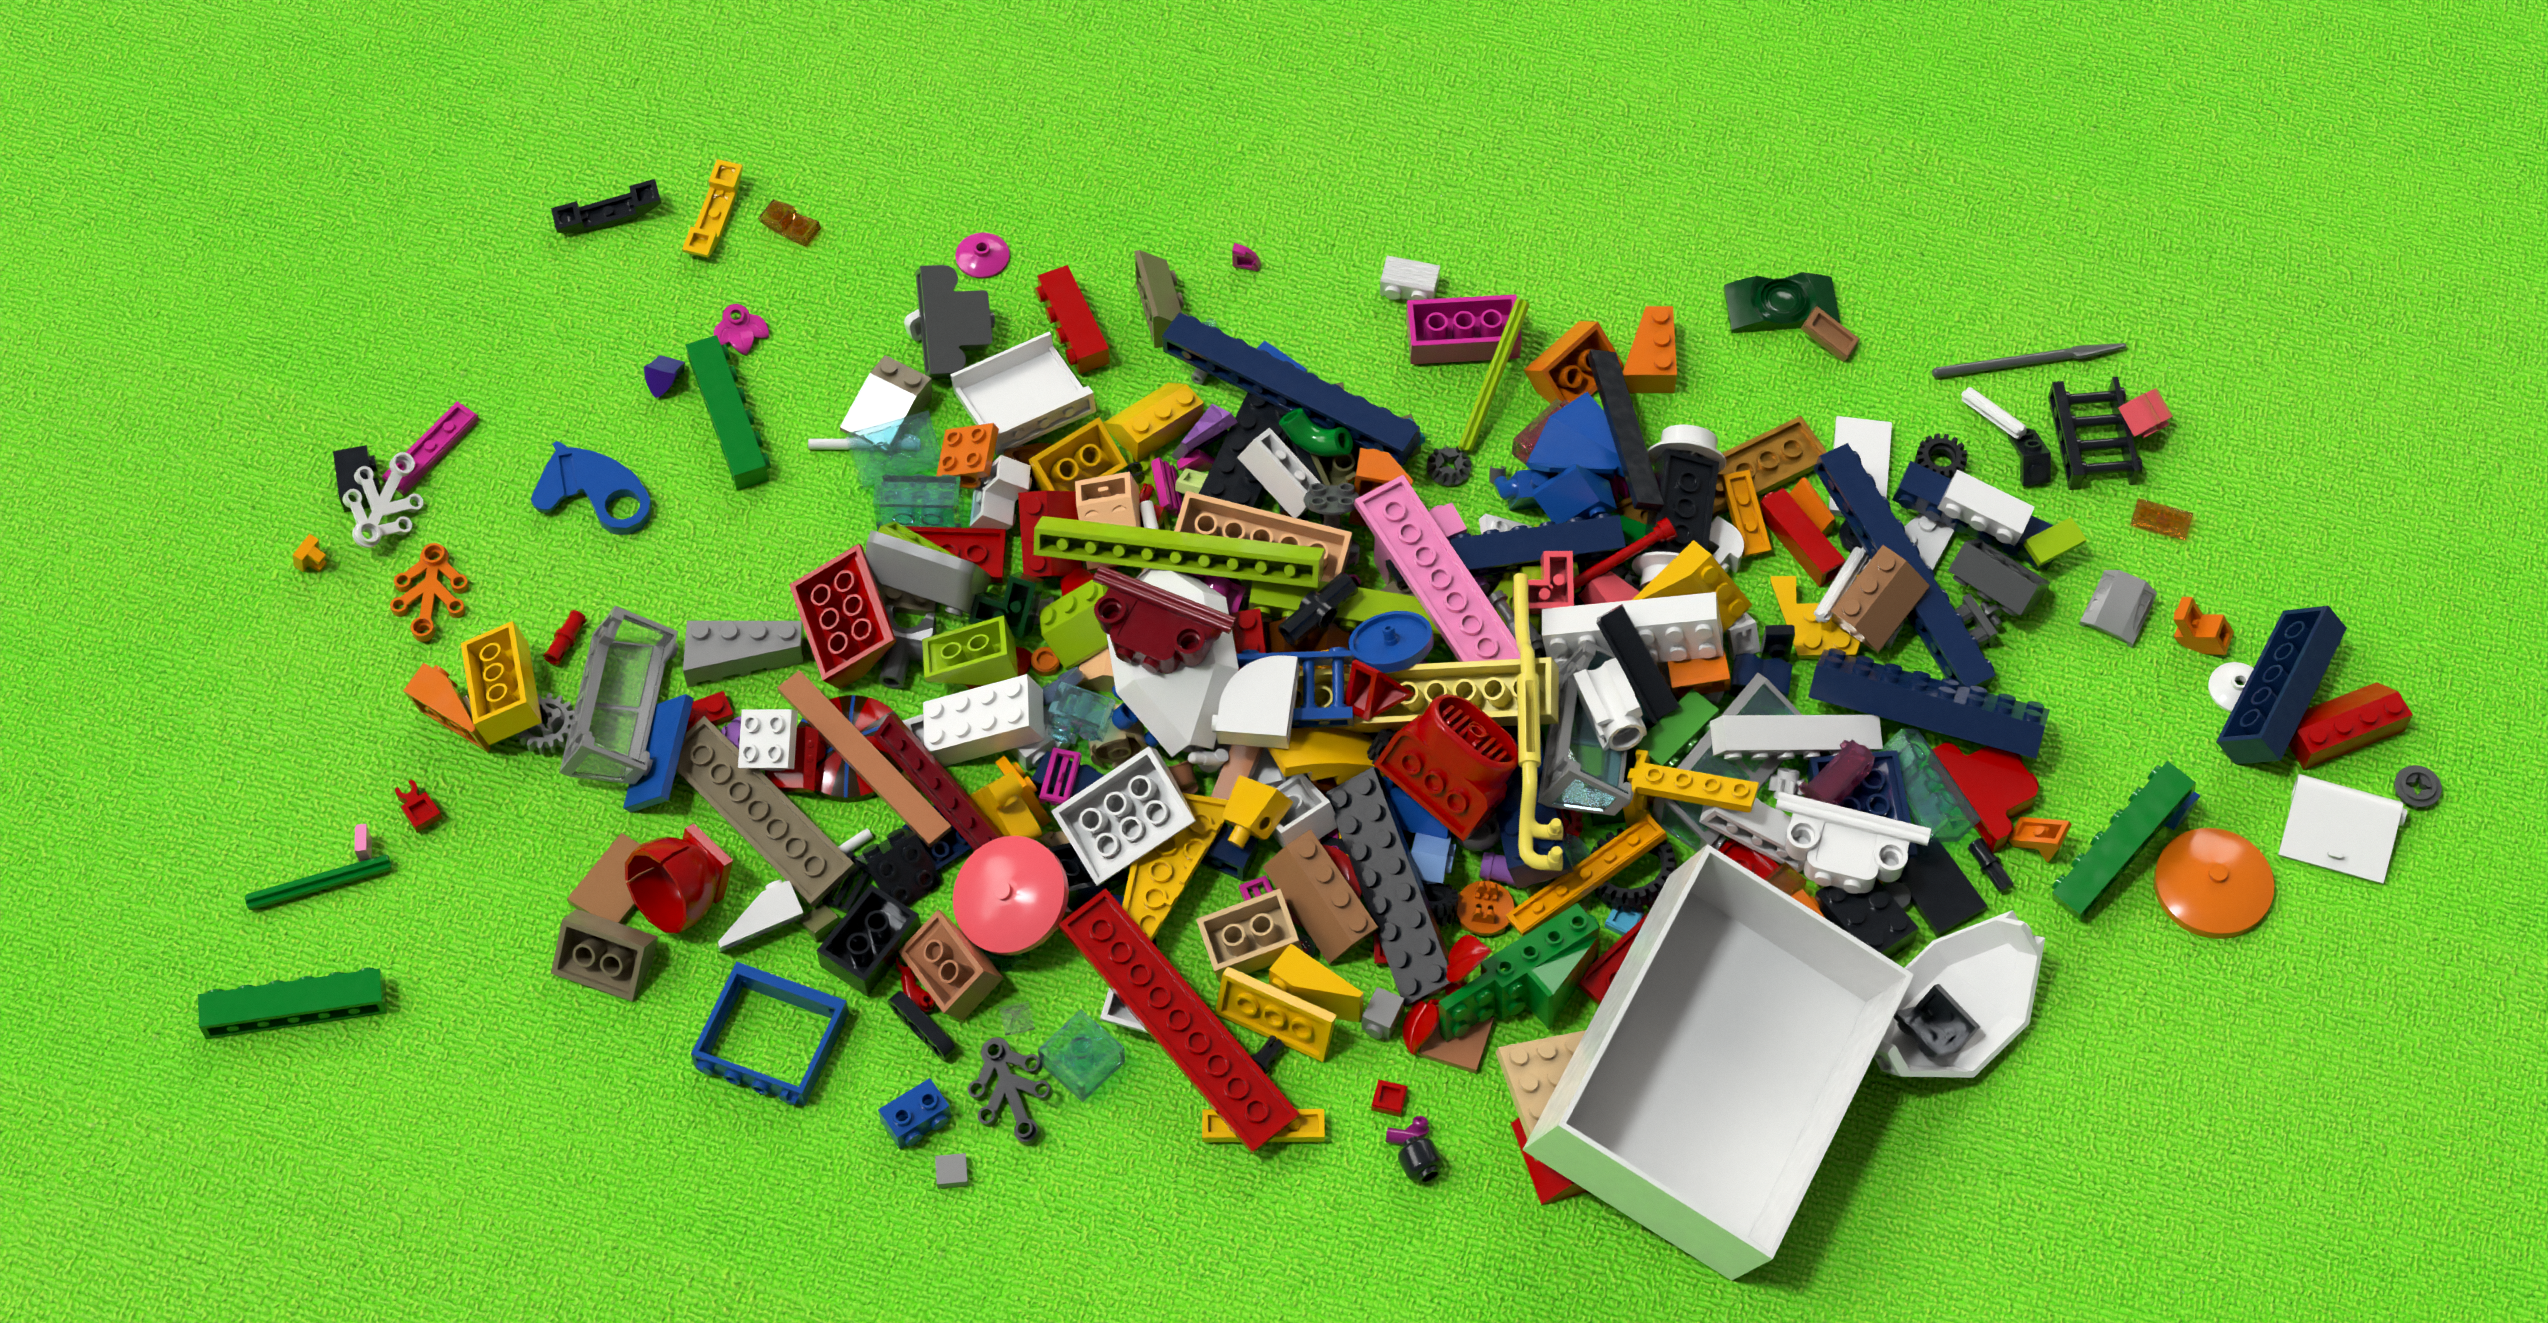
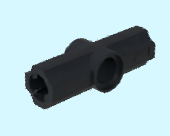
(1318, 609)

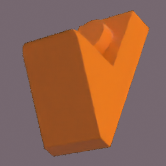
(2040, 834)

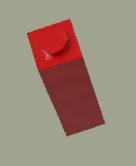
(1801, 537)

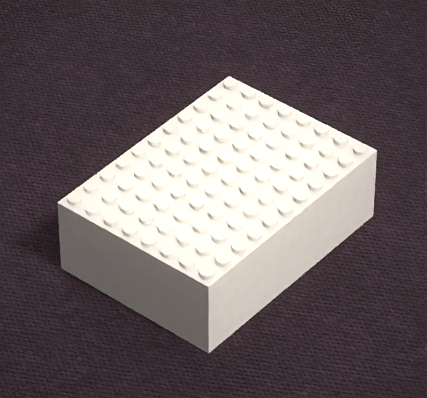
(1720, 1064)

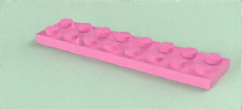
(1435, 573)

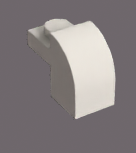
(1726, 544)

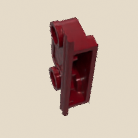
(1155, 624)

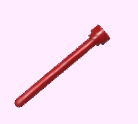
(1662, 532)

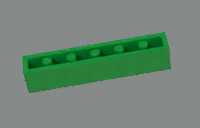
(727, 412)
(2123, 840)
(292, 1003)

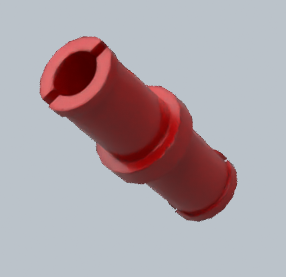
(565, 637)

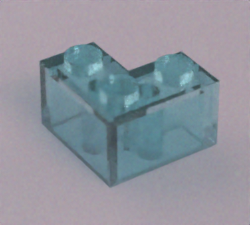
(1079, 713)

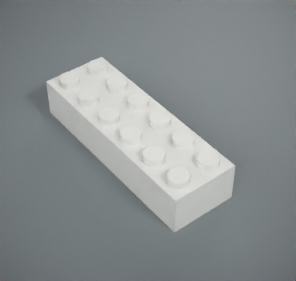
(1670, 627)

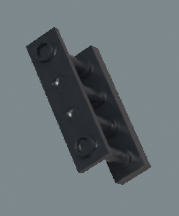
(2072, 447)

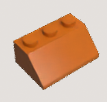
(1564, 367)
(1373, 471)

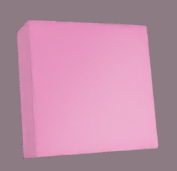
(363, 842)

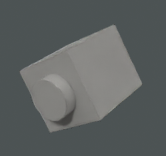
(1382, 1014)

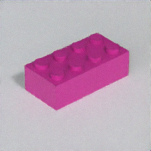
(1458, 328)

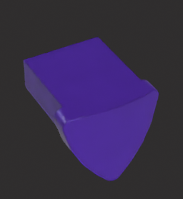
(662, 374)

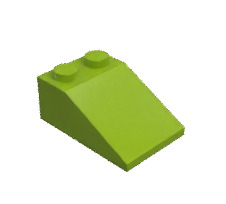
(971, 654)

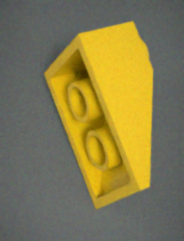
(1313, 982)

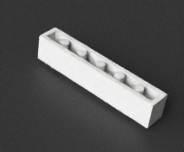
(1791, 735)

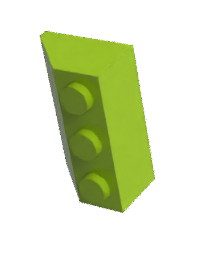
(1072, 626)

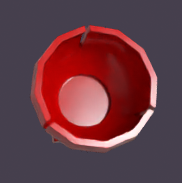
(683, 879)

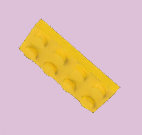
(1275, 1013)

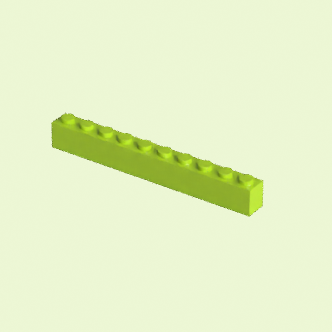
(1179, 551)
(1285, 599)

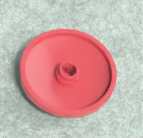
(1010, 895)

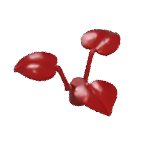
(1423, 1016)

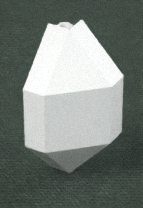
(1179, 704)
(1990, 975)

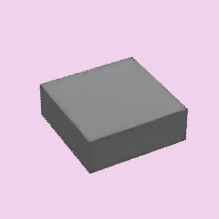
(951, 1170)

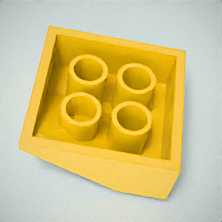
(1697, 573)

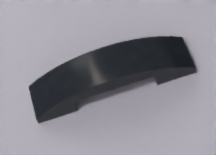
(608, 212)

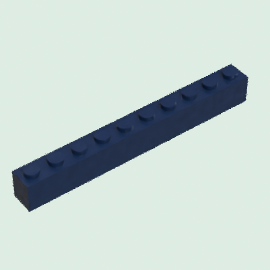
(1289, 387)
(1875, 526)

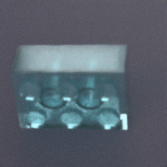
(894, 447)
(918, 500)

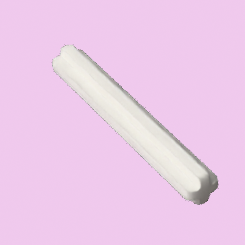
(1841, 584)

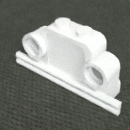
(1846, 844)

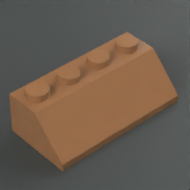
(1320, 897)

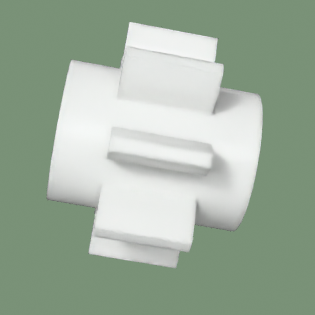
(1786, 781)

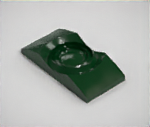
(1778, 303)

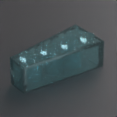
(1930, 790)

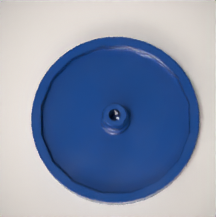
(1392, 641)

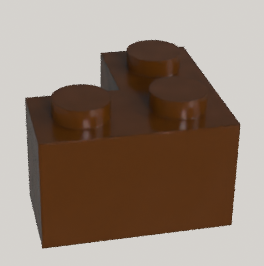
(1318, 640)

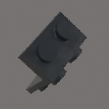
(900, 866)
(1937, 1023)

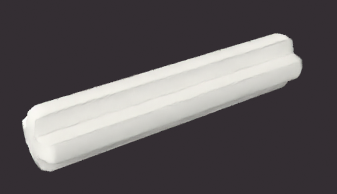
(1994, 413)

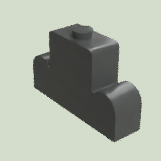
(950, 320)

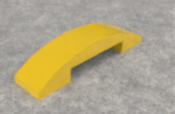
(715, 209)

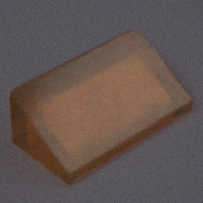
(2161, 519)

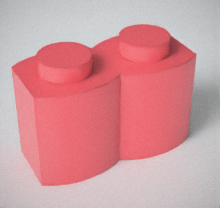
(2146, 413)

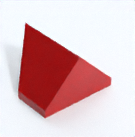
(1372, 691)

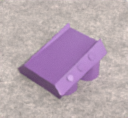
(1207, 430)

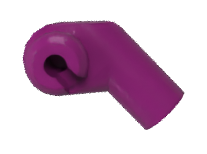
(1418, 1128)

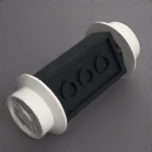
(1687, 476)

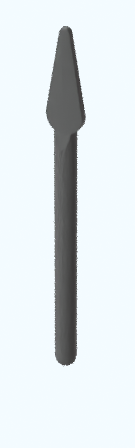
(2076, 352)

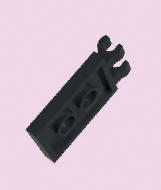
(1940, 889)

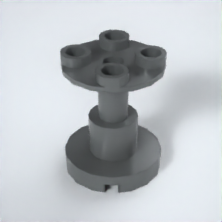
(1332, 502)

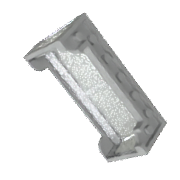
(618, 699)

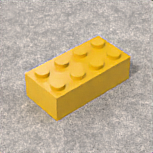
(501, 683)

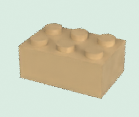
(1248, 934)

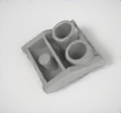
(2119, 606)

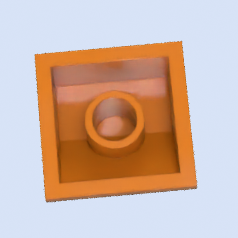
(1701, 674)

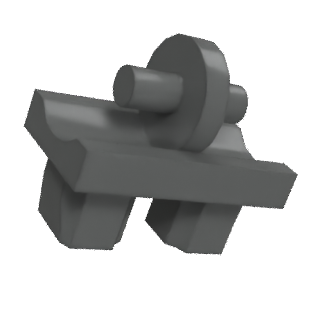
(1984, 630)

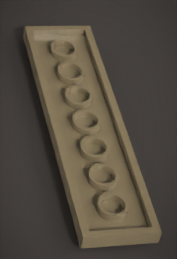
(761, 814)

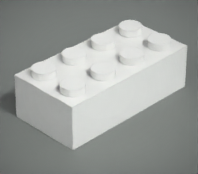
(984, 720)

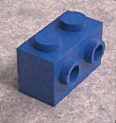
(915, 1114)

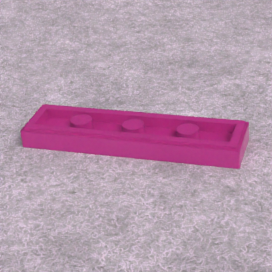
(435, 444)

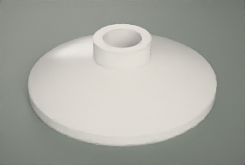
(2223, 686)

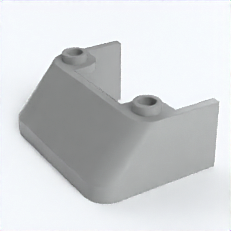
(925, 572)

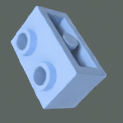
(1433, 857)

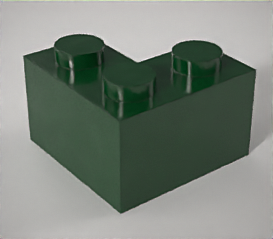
(1017, 605)

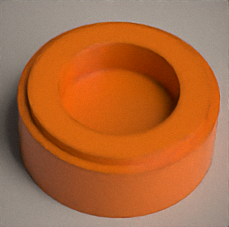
(1045, 662)

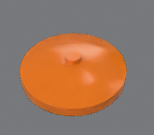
(2213, 883)

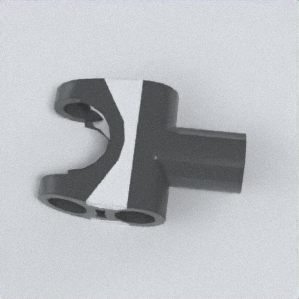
(905, 649)

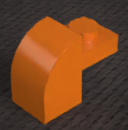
(2201, 631)

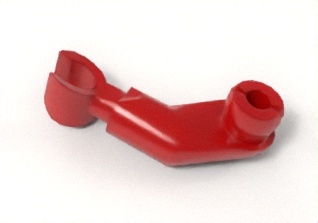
(912, 990)

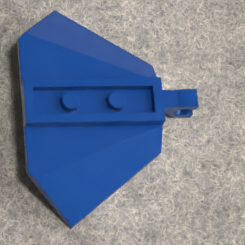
(1577, 436)

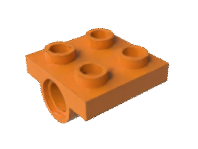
(968, 453)

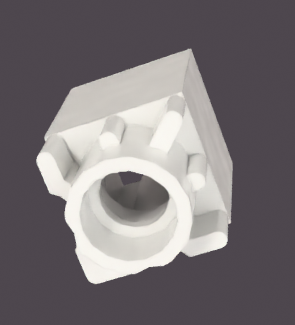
(1611, 706)

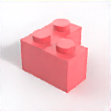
(1556, 583)

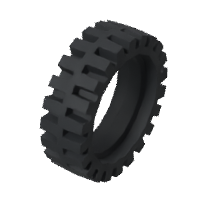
(1642, 895)

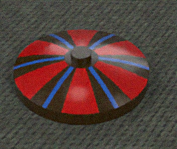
(837, 779)

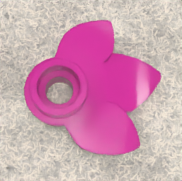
(741, 331)

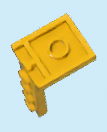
(1686, 786)

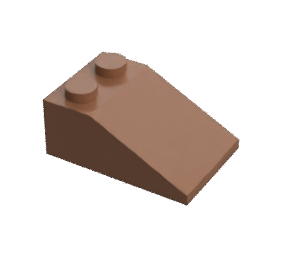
(950, 966)

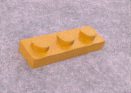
(1746, 512)

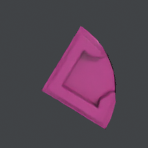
(1245, 258)
(1196, 461)

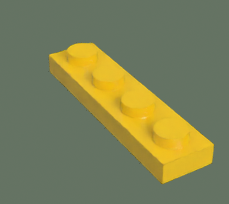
(1306, 1128)

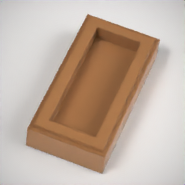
(1830, 334)

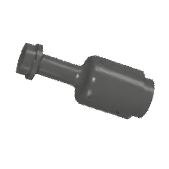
(1498, 601)

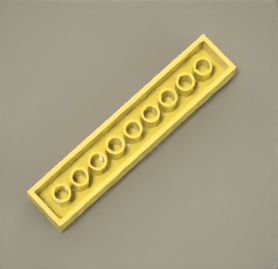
(1484, 683)

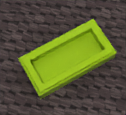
(2054, 541)

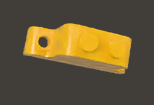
(1005, 807)

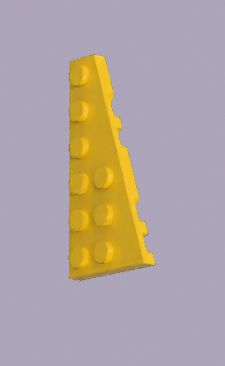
(1165, 871)

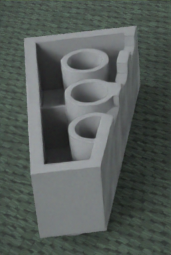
(740, 647)

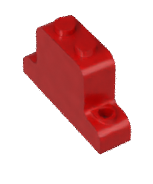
(1993, 785)

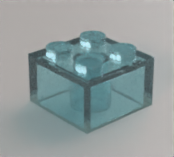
(1081, 1055)

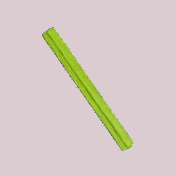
(1493, 375)

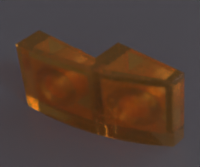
(786, 222)

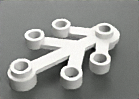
(381, 503)

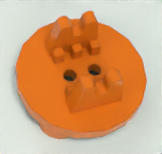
(1484, 920)

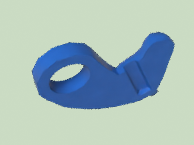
(602, 481)

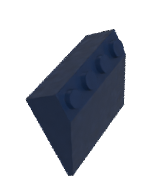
(1878, 793)

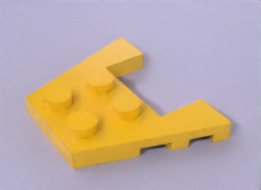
(1810, 636)

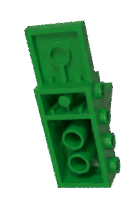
(1538, 973)

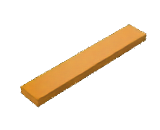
(1587, 875)

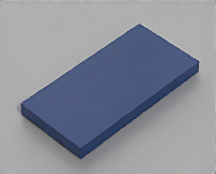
(664, 746)

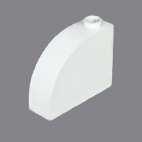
(1259, 704)

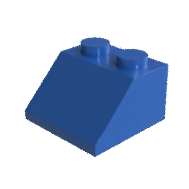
(1575, 494)

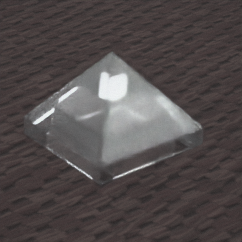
(1016, 1018)

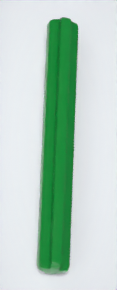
(318, 882)

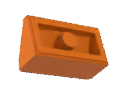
(1813, 506)

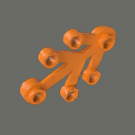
(429, 588)

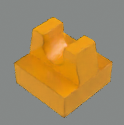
(309, 555)

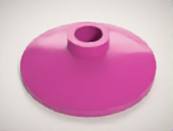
(982, 263)

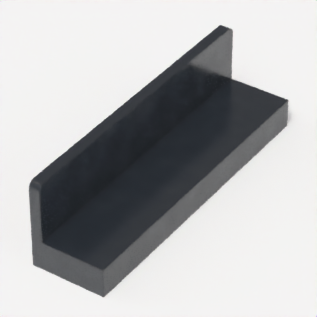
(1637, 663)

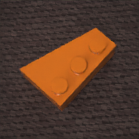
(1652, 357)

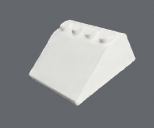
(1124, 815)

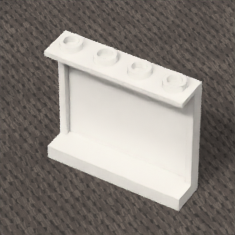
(1023, 392)

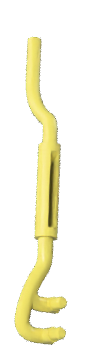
(1529, 741)

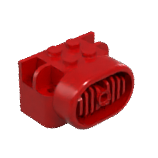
(1452, 763)

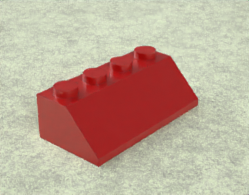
(2349, 724)

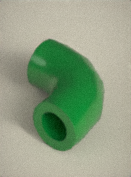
(1314, 438)

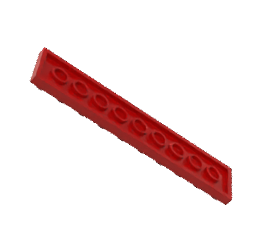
(1179, 1021)

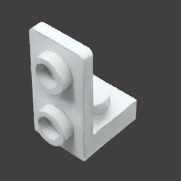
(1743, 636)

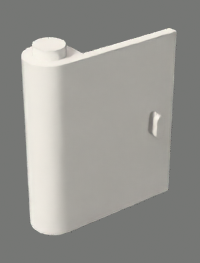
(2341, 828)

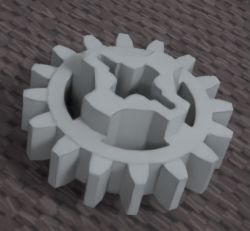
(558, 721)

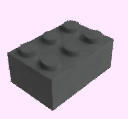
(1998, 577)

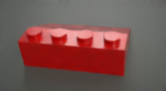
(843, 617)

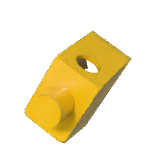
(1254, 810)

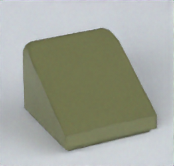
(819, 922)

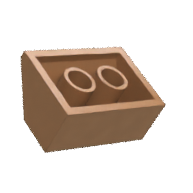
(1879, 599)

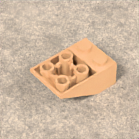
(1110, 501)

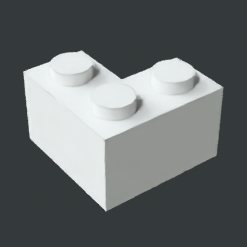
(996, 496)

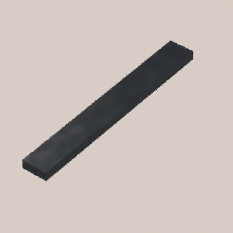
(1625, 431)

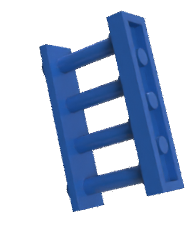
(1309, 714)

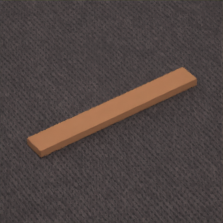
(864, 759)

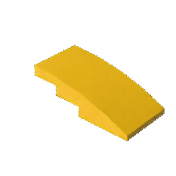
(1324, 754)

